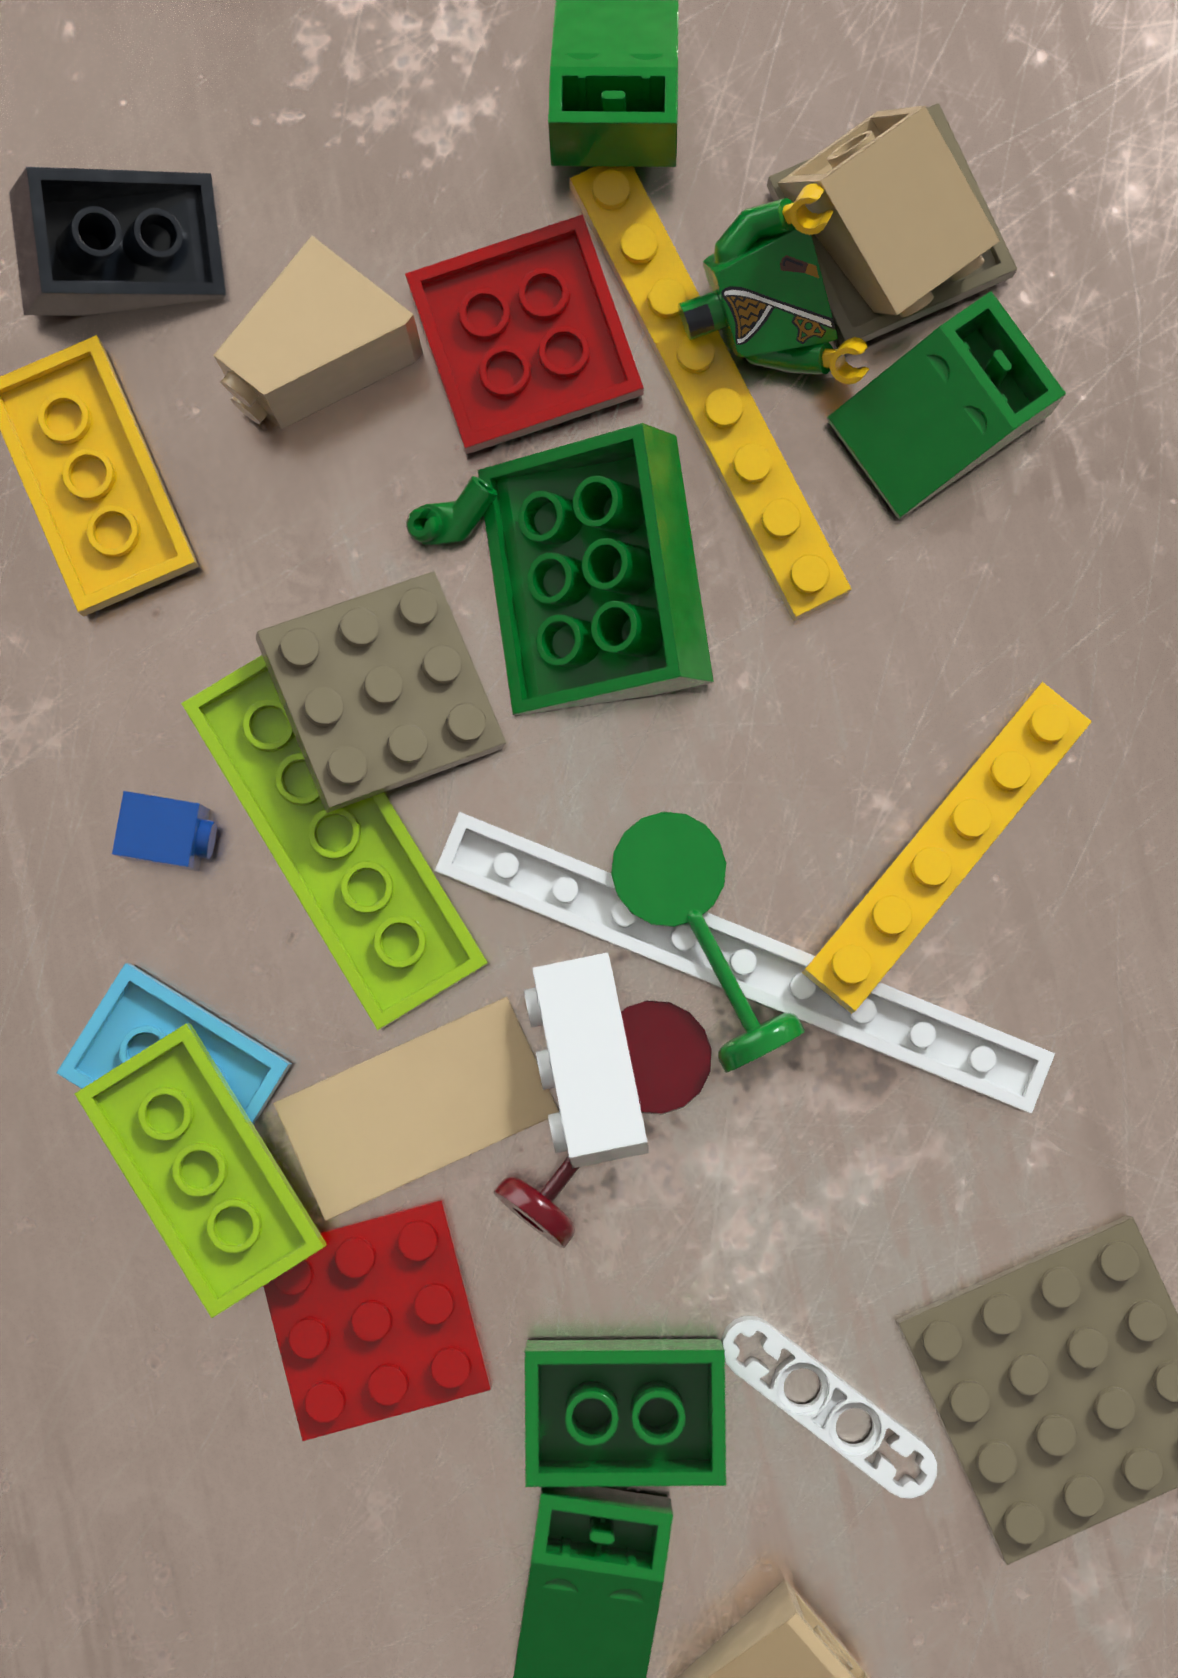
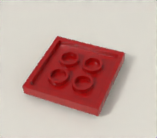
(524, 334)
(377, 1322)

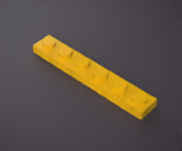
(946, 848)

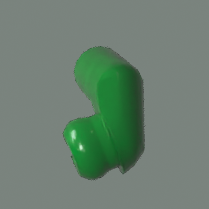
(451, 520)

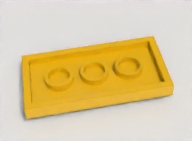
(91, 477)

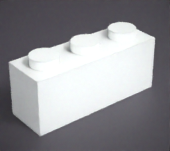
(586, 1061)

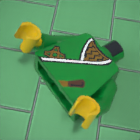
(772, 292)

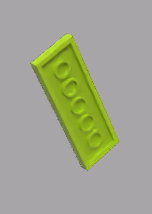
(347, 866)

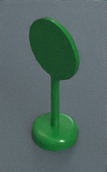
(670, 875)

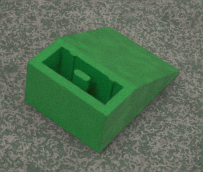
(614, 83)
(947, 405)
(593, 1583)

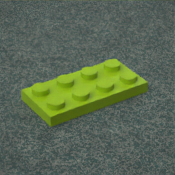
(200, 1169)

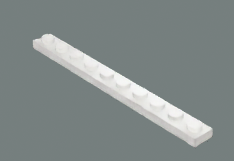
(763, 967)

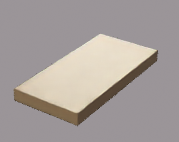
(416, 1108)

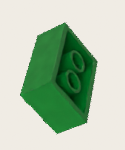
(625, 1413)

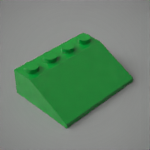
(596, 572)

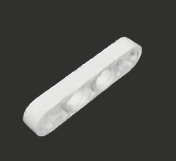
(823, 1412)

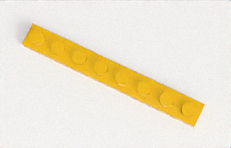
(711, 391)

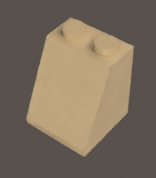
(897, 209)
(314, 339)
(777, 1641)

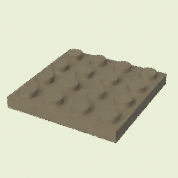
(1057, 1386)

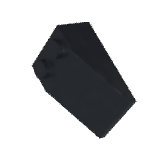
(114, 240)

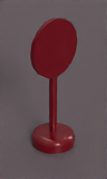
(669, 1070)

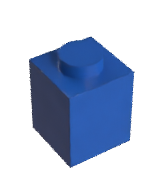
(164, 831)

